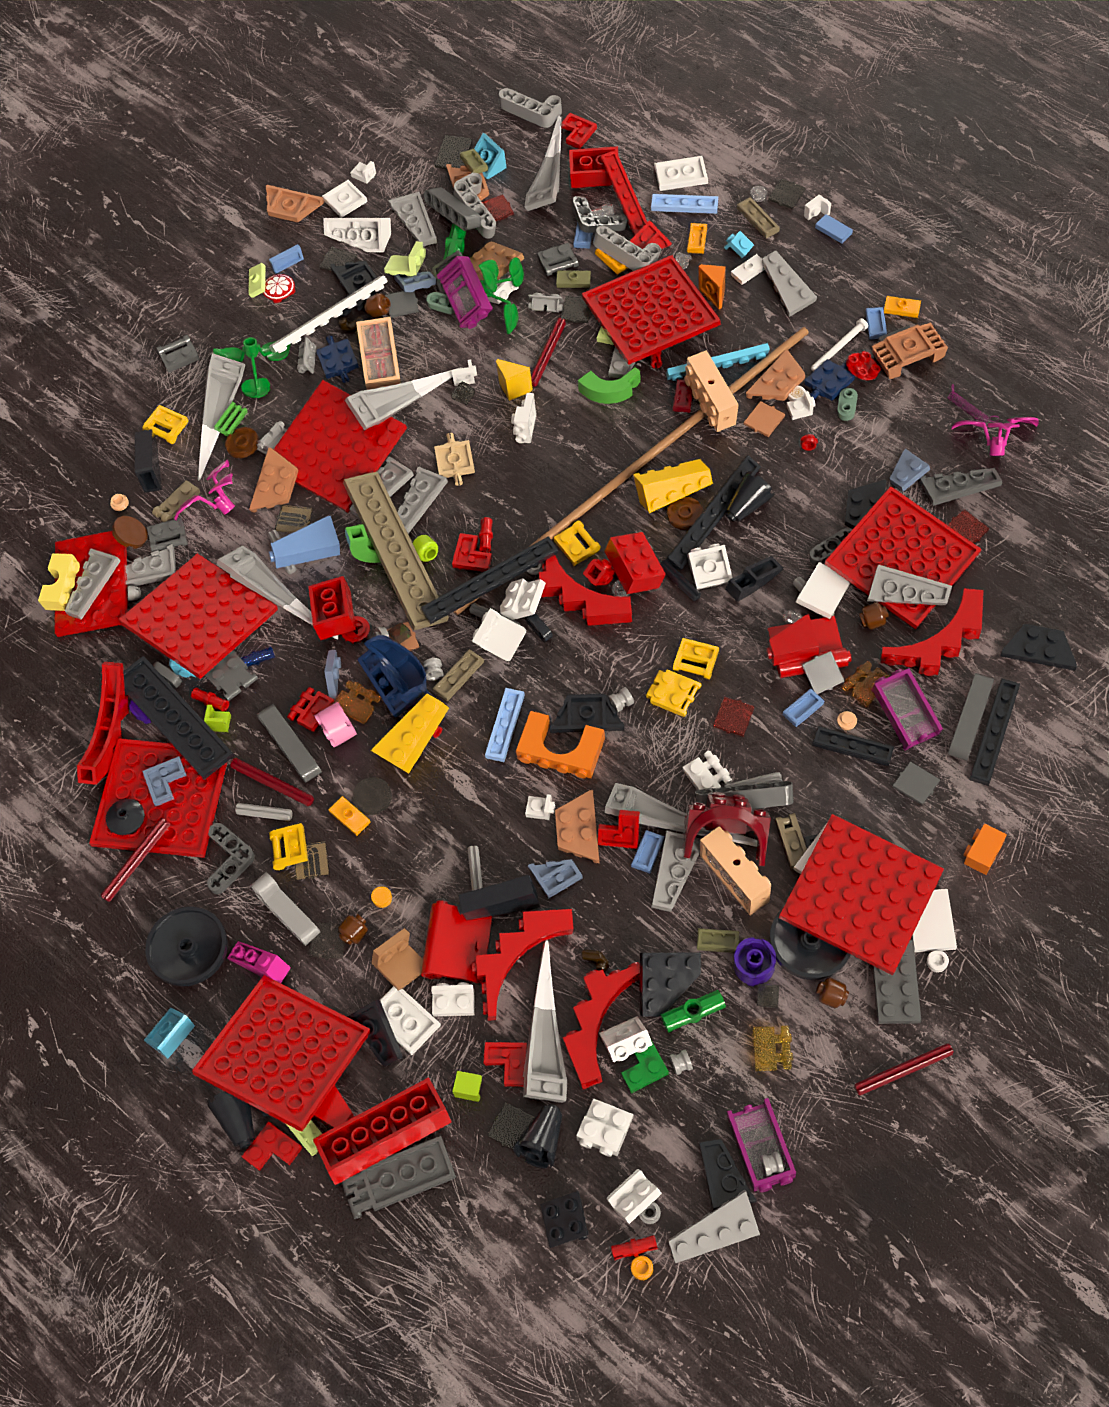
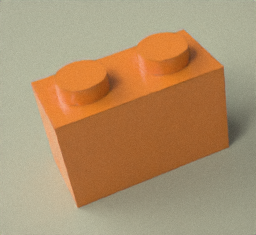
(984, 849)

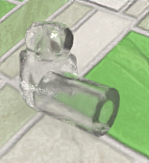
(791, 616)

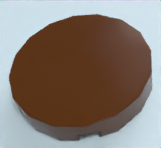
(242, 442)
(684, 512)
(129, 532)

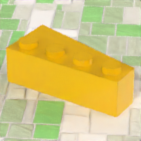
(671, 484)
(412, 733)

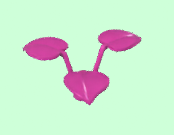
(997, 444)
(222, 501)

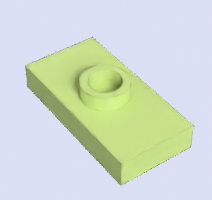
(257, 280)
(307, 1136)

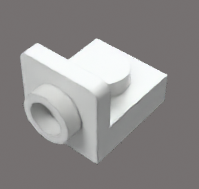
(364, 172)
(816, 206)
(464, 374)
(801, 407)
(540, 807)

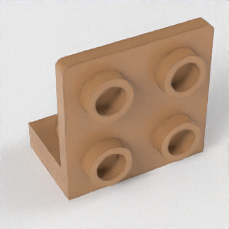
(398, 960)

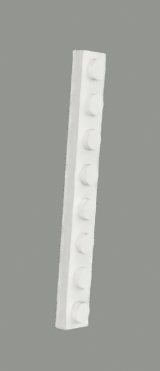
(322, 319)

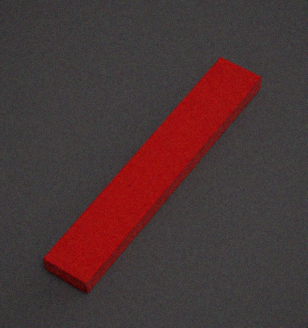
(624, 191)

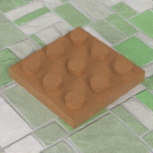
(496, 252)

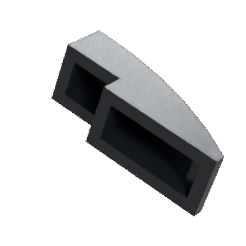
(753, 578)

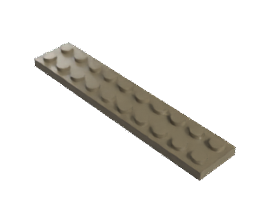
(393, 546)

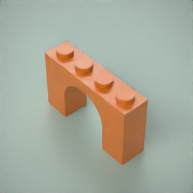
(578, 762)

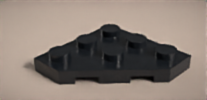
(665, 979)

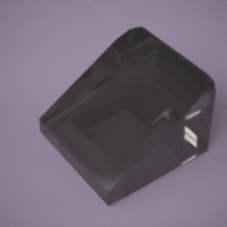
(399, 633)

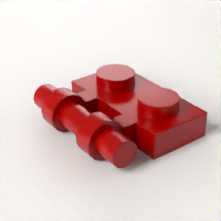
(316, 704)

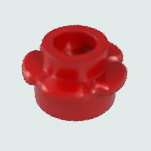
(808, 442)

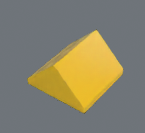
(514, 379)

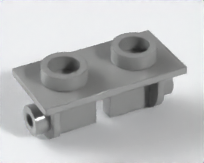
(552, 302)
(307, 354)
(272, 438)

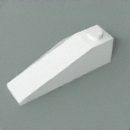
(364, 233)

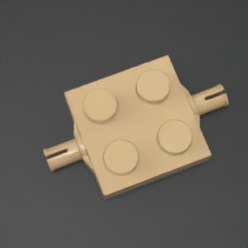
(454, 459)

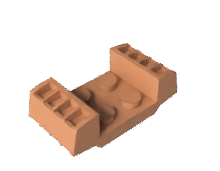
(909, 347)

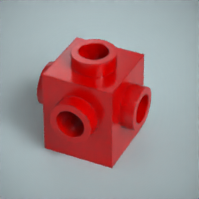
(599, 572)

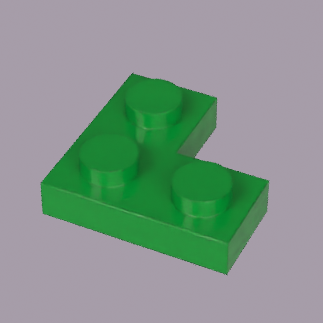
(647, 1071)

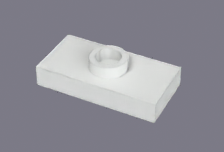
(748, 269)

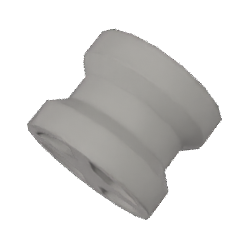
(433, 669)
(680, 1062)
(772, 1164)

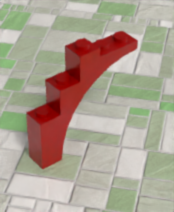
(596, 607)
(927, 654)
(107, 731)
(536, 928)
(589, 1014)

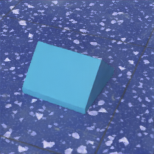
(491, 154)
(169, 1032)

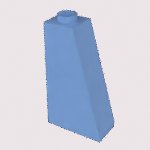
(306, 545)

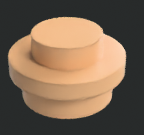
(119, 502)
(847, 720)

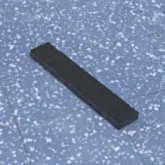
(994, 732)

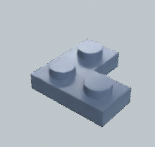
(159, 778)

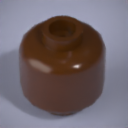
(377, 305)
(873, 615)
(352, 929)
(832, 993)

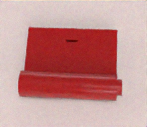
(828, 639)
(452, 943)

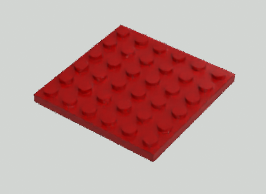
(650, 309)
(333, 446)
(904, 539)
(198, 615)
(188, 813)
(861, 894)
(282, 1052)

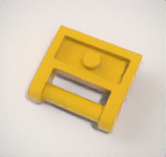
(167, 419)
(571, 545)
(698, 653)
(294, 846)

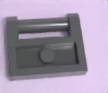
(557, 259)
(179, 357)
(167, 531)

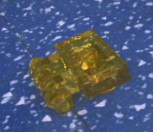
(765, 1048)

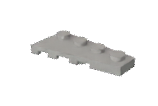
(673, 870)
(718, 1229)

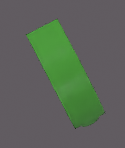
(608, 391)
(360, 544)

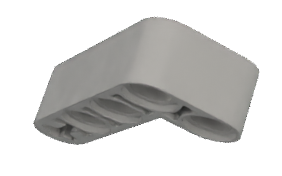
(529, 109)
(467, 193)
(624, 250)
(284, 909)

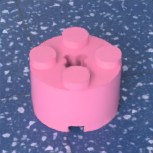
(335, 724)

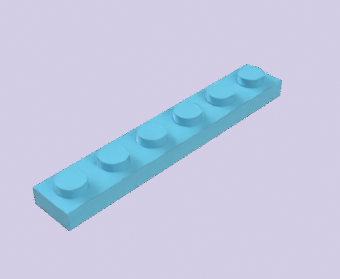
(724, 360)

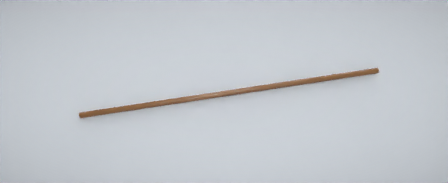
(664, 443)

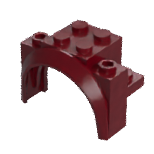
(731, 815)

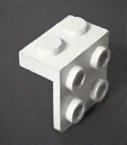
(498, 635)

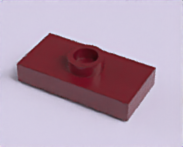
(683, 397)

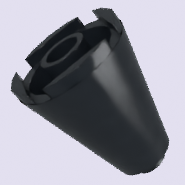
(748, 497)
(234, 1118)
(540, 1138)

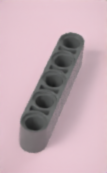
(452, 208)
(971, 716)
(289, 743)
(758, 795)

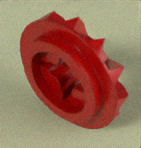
(363, 630)

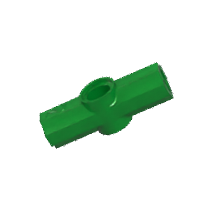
(455, 241)
(680, 1016)

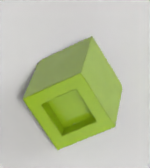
(217, 720)
(467, 1086)

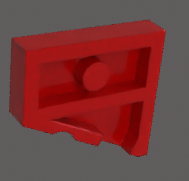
(648, 235)

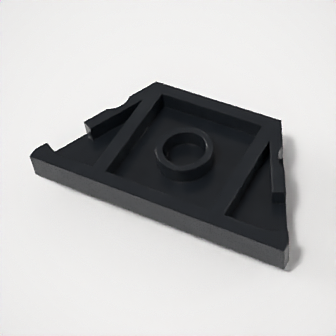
(353, 277)
(861, 500)
(1040, 646)
(585, 710)

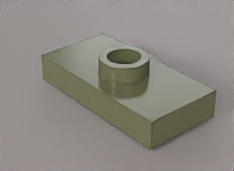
(473, 161)
(573, 279)
(717, 940)

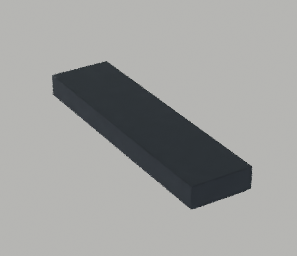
(853, 746)

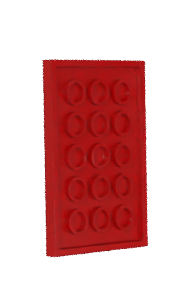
(112, 599)

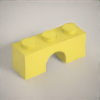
(58, 594)

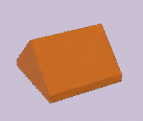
(712, 283)

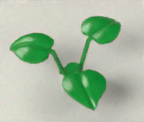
(490, 273)
(253, 387)

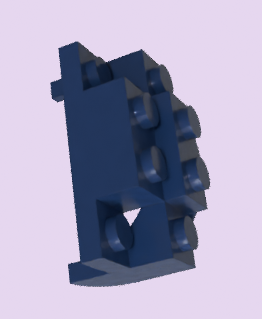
(400, 679)

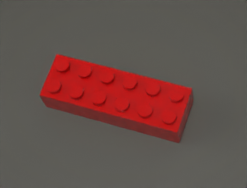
(381, 1131)

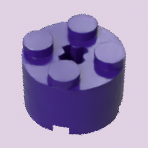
(754, 950)

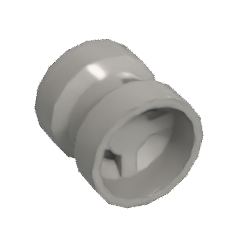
(619, 700)

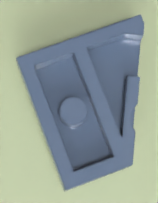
(415, 282)
(908, 470)
(332, 673)
(555, 876)

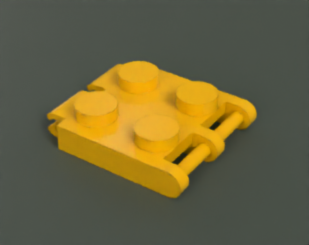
(672, 691)

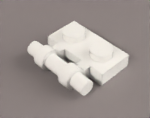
(700, 775)

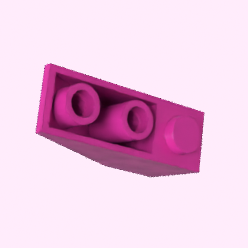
(259, 961)

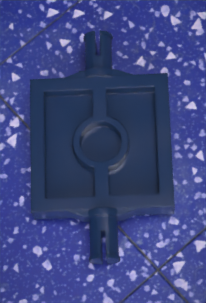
(337, 359)
(829, 380)

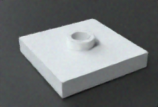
(344, 198)

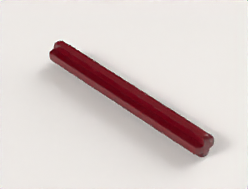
(547, 351)
(272, 782)
(135, 859)
(903, 1069)

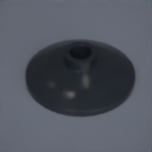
(130, 821)

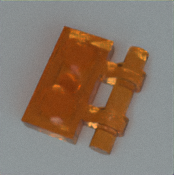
(863, 690)
(355, 707)

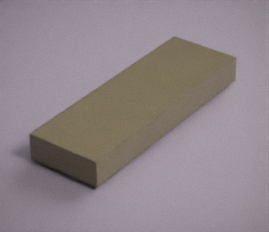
(758, 217)
(458, 675)

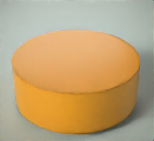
(381, 897)
(641, 1268)

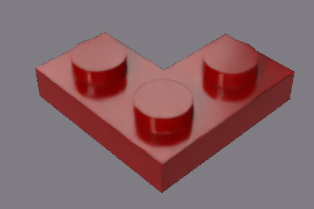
(580, 130)
(467, 557)
(624, 834)
(509, 1055)
(270, 1142)

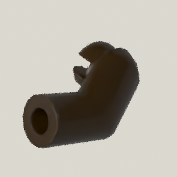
(351, 326)
(597, 957)

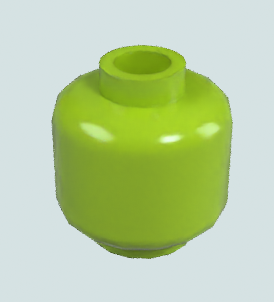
(425, 548)

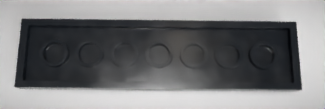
(175, 718)

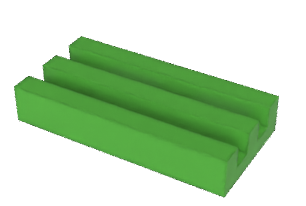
(232, 406)

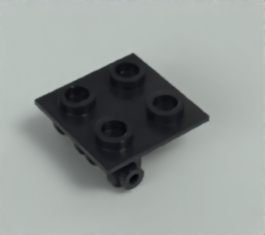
(564, 1219)

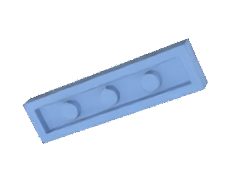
(684, 203)
(504, 725)

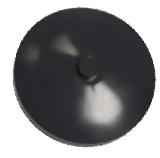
(186, 946)
(804, 953)

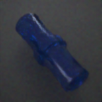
(257, 657)

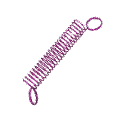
(953, 392)

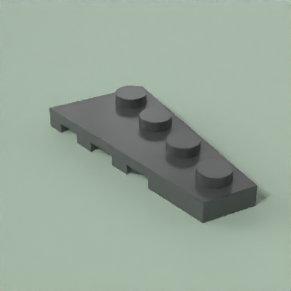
(951, 487)

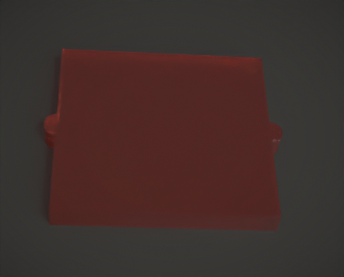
(499, 207)
(968, 526)
(733, 716)

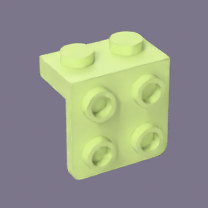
(409, 264)

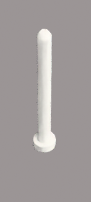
(861, 324)

